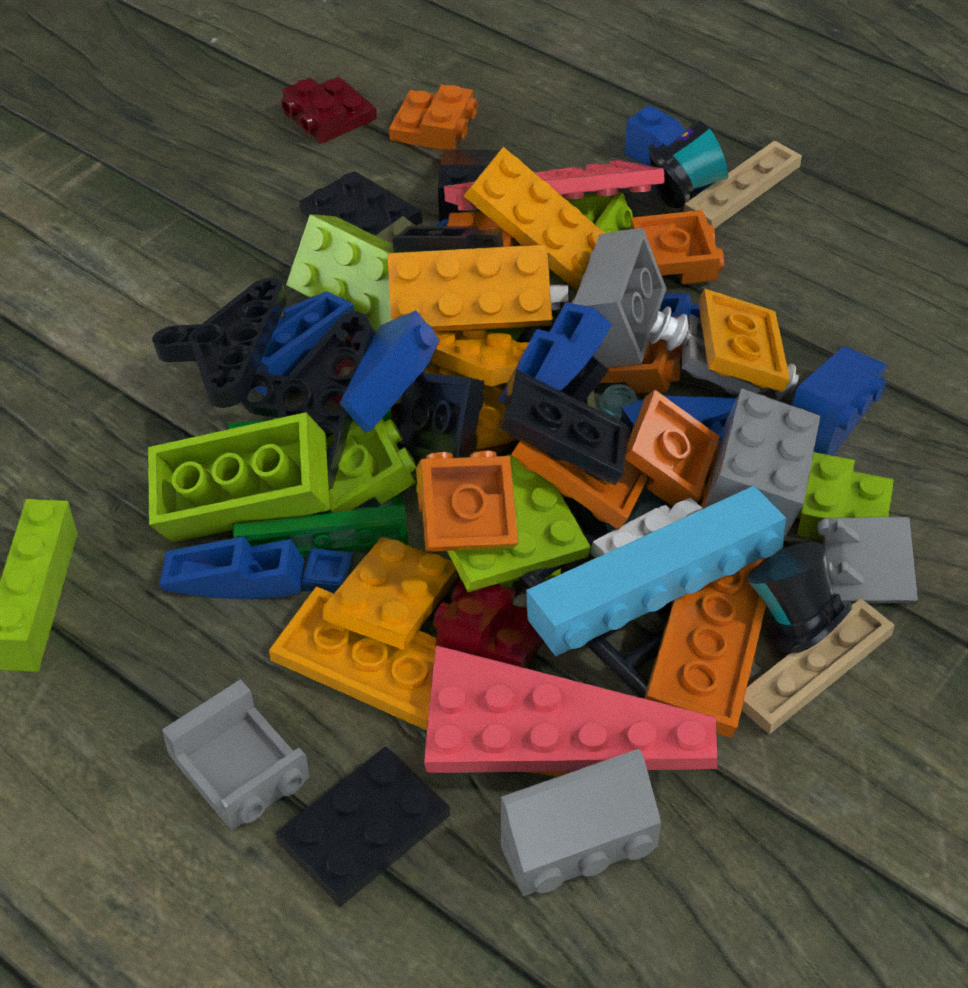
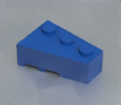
(299, 332)
(840, 395)

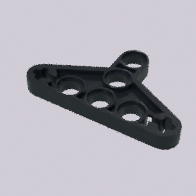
(228, 342)
(319, 382)

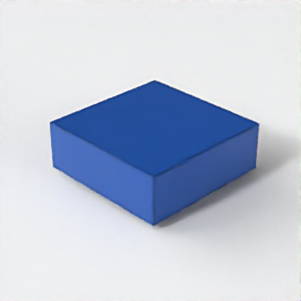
(326, 569)

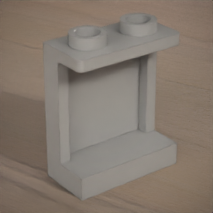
(235, 756)

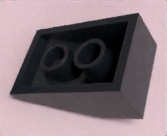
(460, 167)

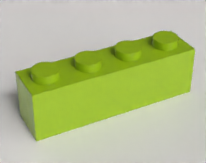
(34, 582)

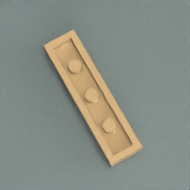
(745, 183)
(808, 673)

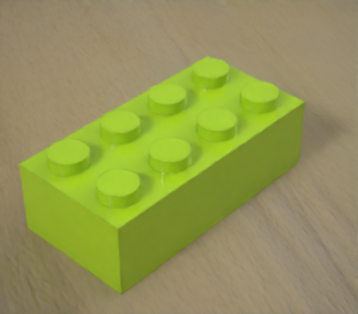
(345, 263)
(238, 477)

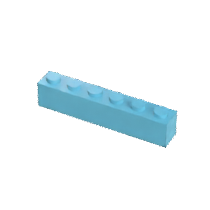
(654, 570)

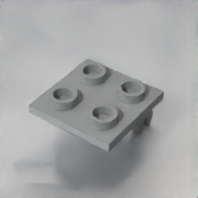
(870, 558)

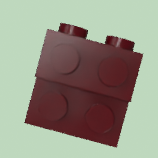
(326, 108)
(487, 625)

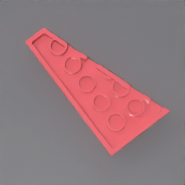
(573, 181)
(530, 721)

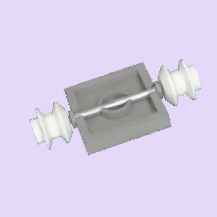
(694, 360)

